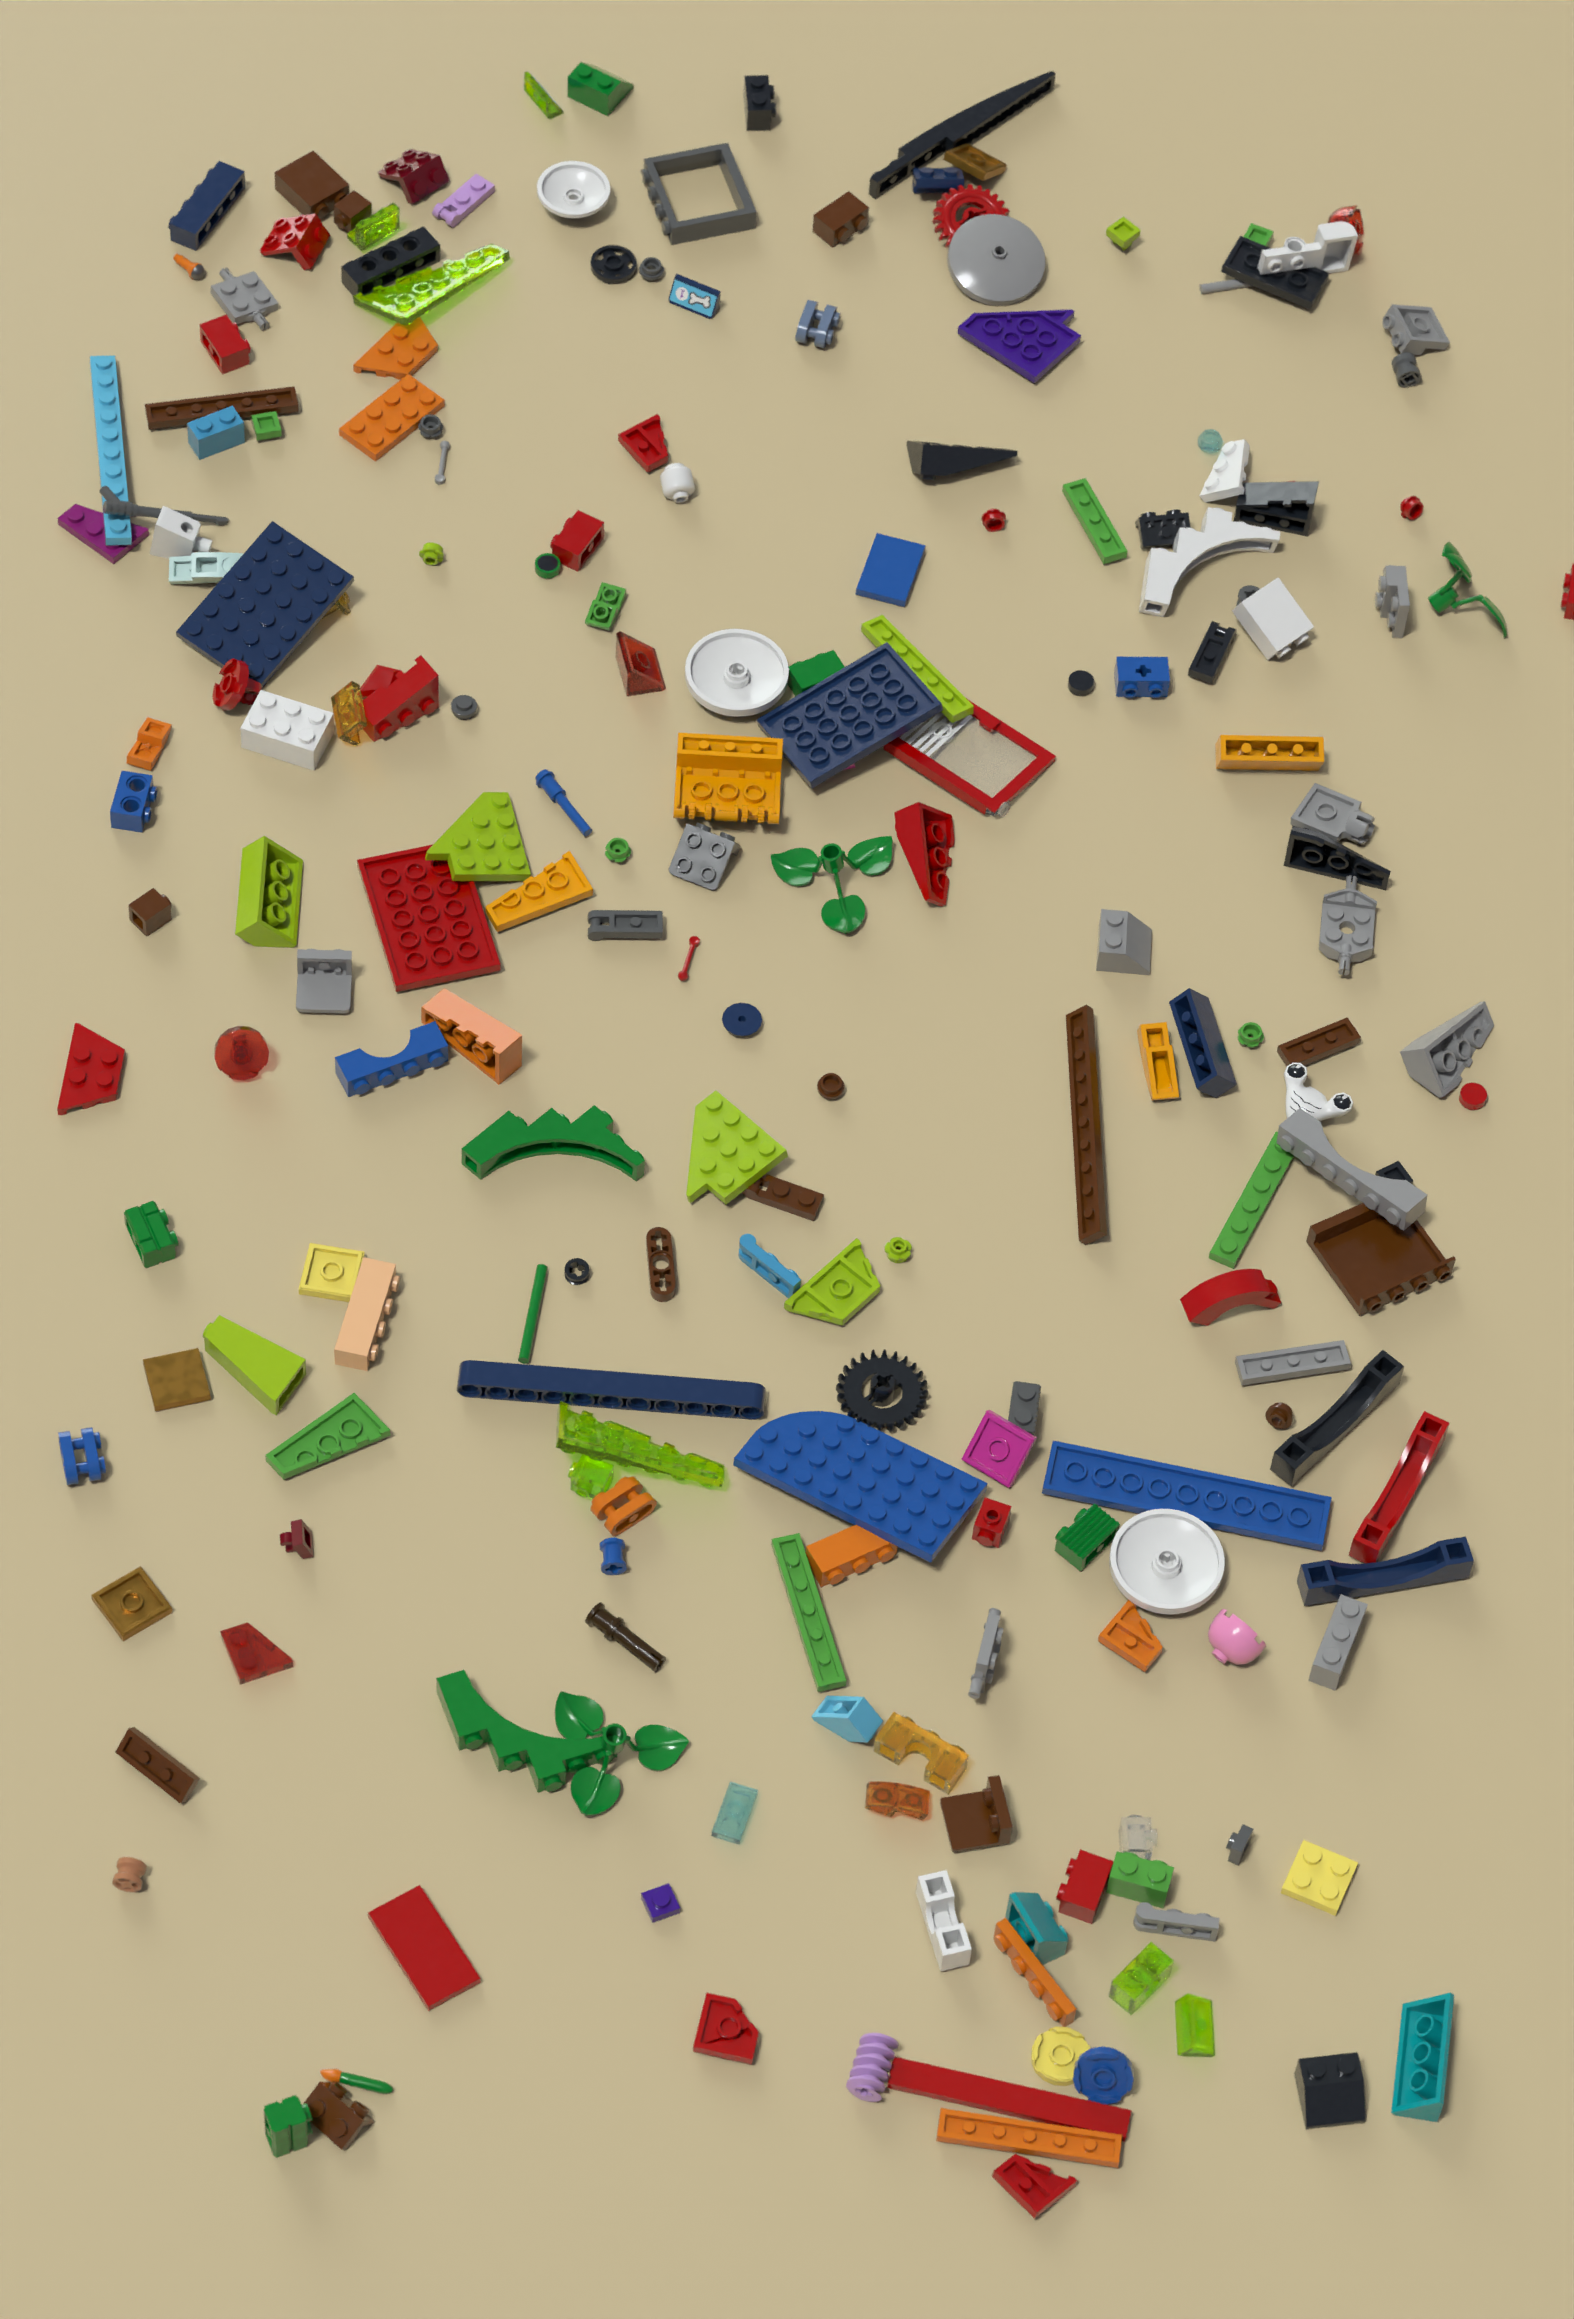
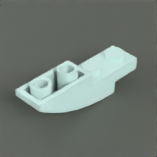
(201, 567)

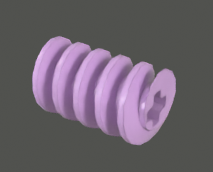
(871, 2066)

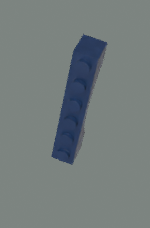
(1435, 1564)

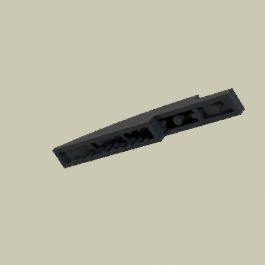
(959, 130)

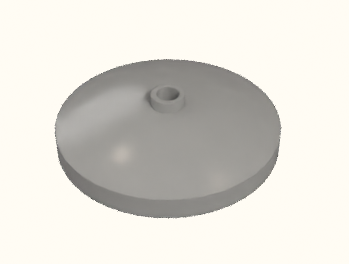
(996, 260)

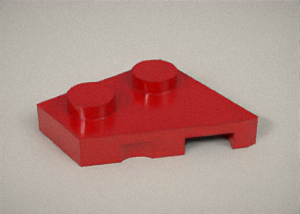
(1032, 2184)

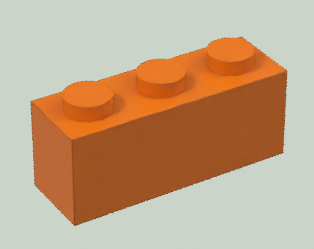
(846, 1554)

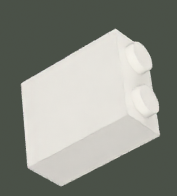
(1273, 619)

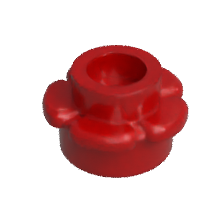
(1411, 508)
(993, 520)

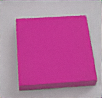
(999, 1448)

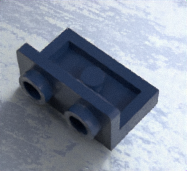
(936, 179)

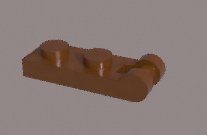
(786, 1196)

